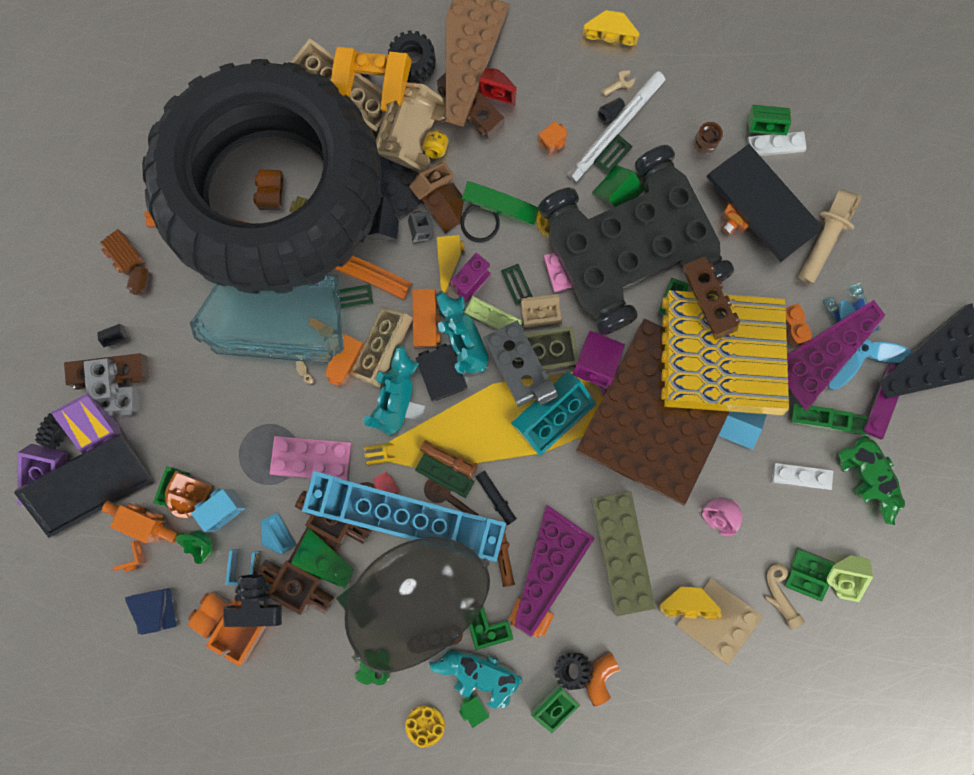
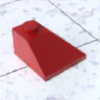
(497, 86)

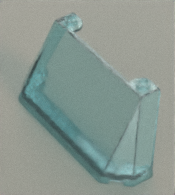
(274, 325)

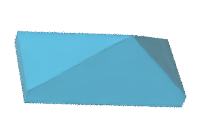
(275, 535)

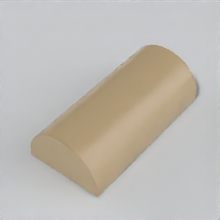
(380, 345)

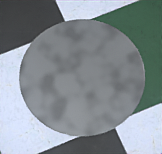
(256, 453)

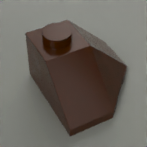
(445, 206)

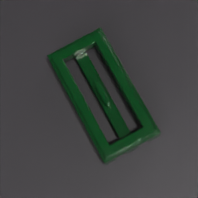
(603, 166)
(510, 270)
(358, 296)

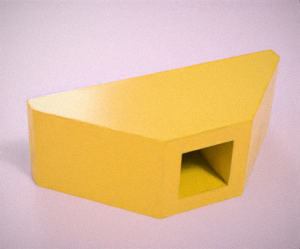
(612, 28)
(691, 603)

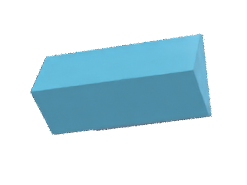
(743, 428)

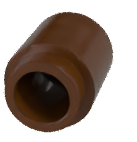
(138, 280)

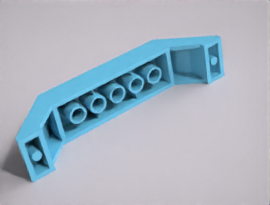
(400, 515)

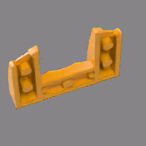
(393, 67)

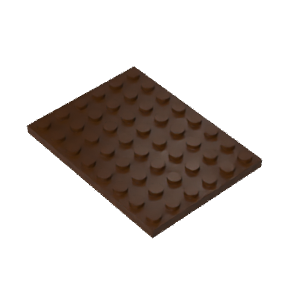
(642, 437)

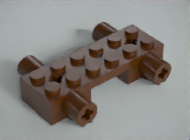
(309, 593)

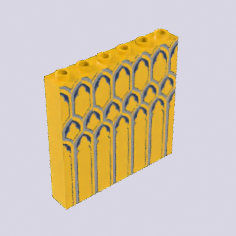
(731, 373)

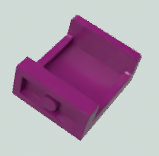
(471, 277)
(599, 359)

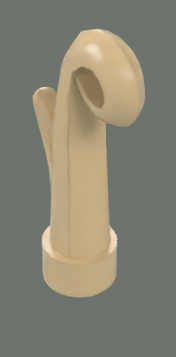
(781, 602)

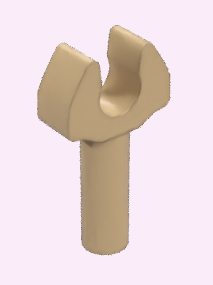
(621, 83)

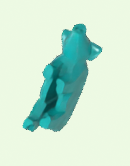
(462, 335)
(394, 394)

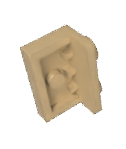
(541, 311)

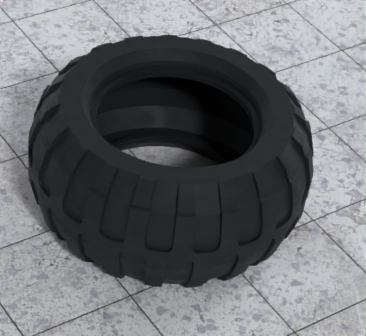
(248, 105)

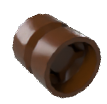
(708, 137)

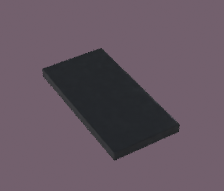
(764, 202)
(83, 485)

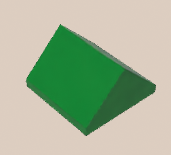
(619, 187)
(554, 708)

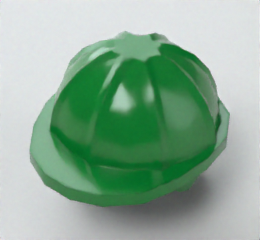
(196, 543)

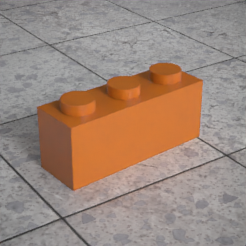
(425, 319)

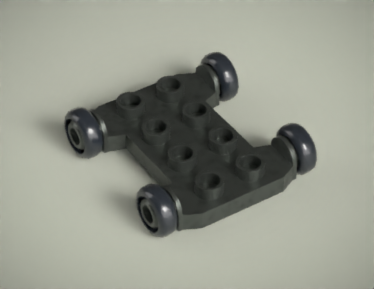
(631, 239)

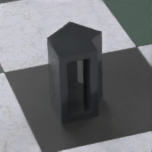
(109, 332)

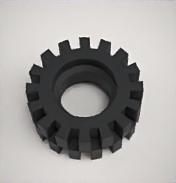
(50, 433)
(563, 671)

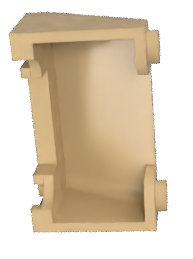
(407, 125)

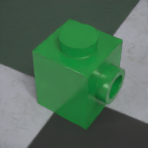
(473, 710)

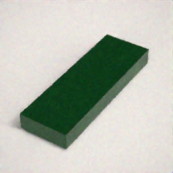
(444, 475)

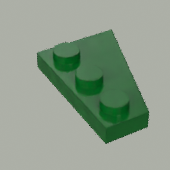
(320, 560)

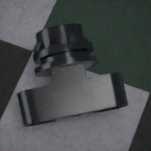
(252, 611)

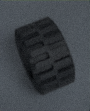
(416, 43)

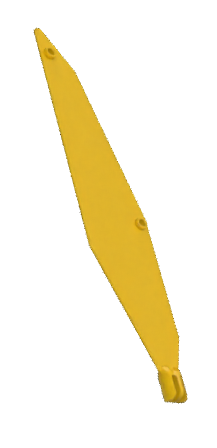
(478, 429)

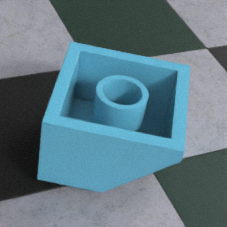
(217, 510)

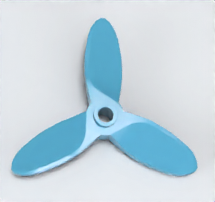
(877, 351)

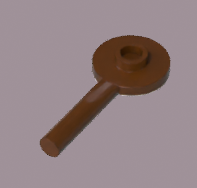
(438, 493)

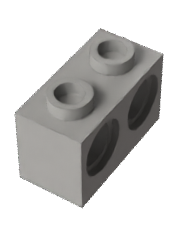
(95, 381)
(117, 406)

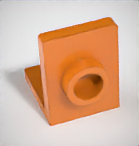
(138, 556)

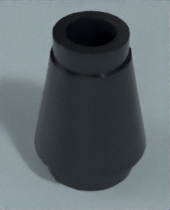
(610, 110)

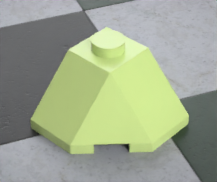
(851, 577)

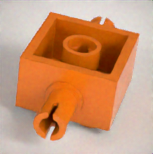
(139, 523)

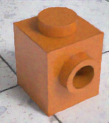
(553, 137)

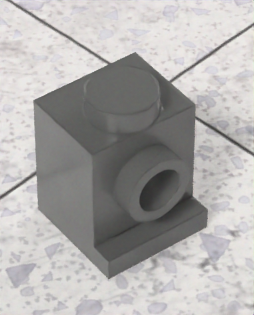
(420, 226)

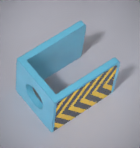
(232, 565)

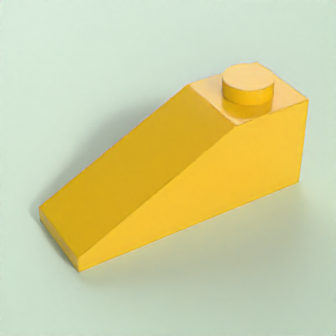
(449, 258)

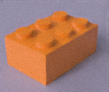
(236, 639)

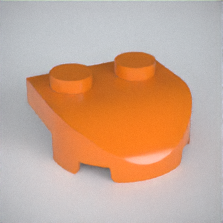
(185, 493)

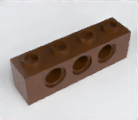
(481, 105)
(719, 326)
(137, 370)

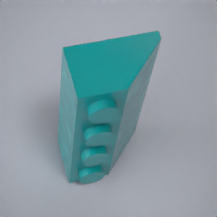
(549, 422)

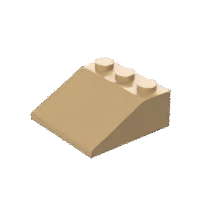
(726, 634)

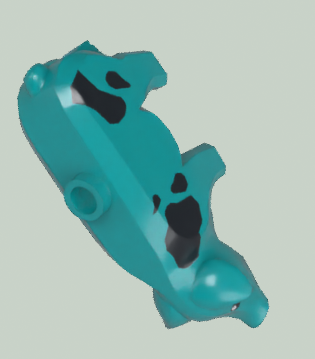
(480, 673)

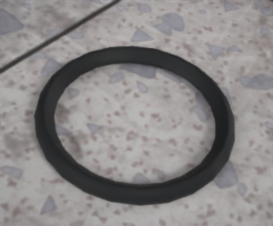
(474, 238)

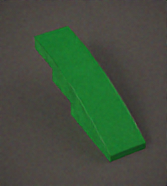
(500, 203)
(829, 419)

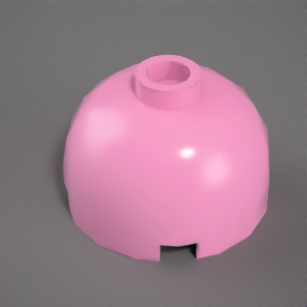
(723, 514)

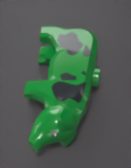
(877, 477)

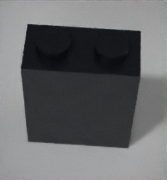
(440, 372)

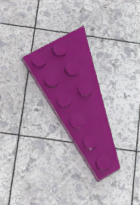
(824, 356)
(554, 559)

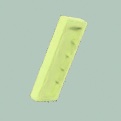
(488, 314)

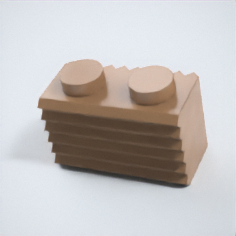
(431, 179)

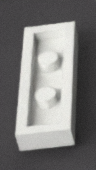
(778, 144)
(802, 476)

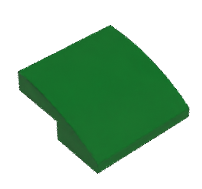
(809, 574)

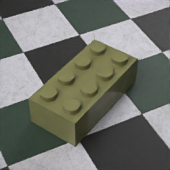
(553, 348)

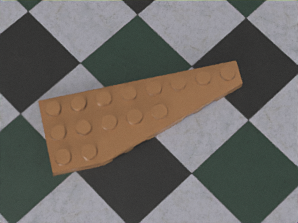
(470, 40)

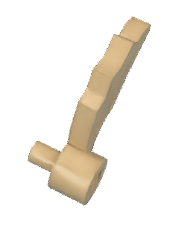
(302, 370)

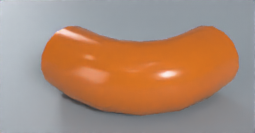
(602, 670)

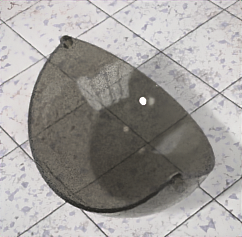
(414, 603)

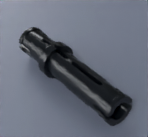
(496, 498)

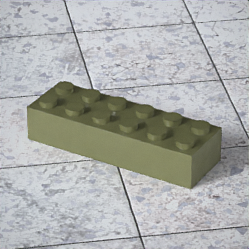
(623, 553)

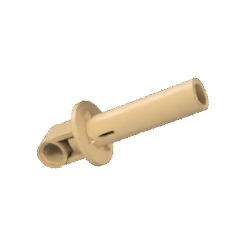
(836, 221)

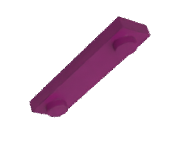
(880, 412)

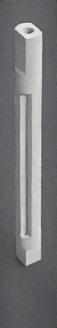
(616, 126)

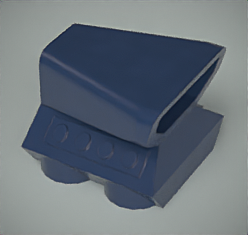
(152, 610)

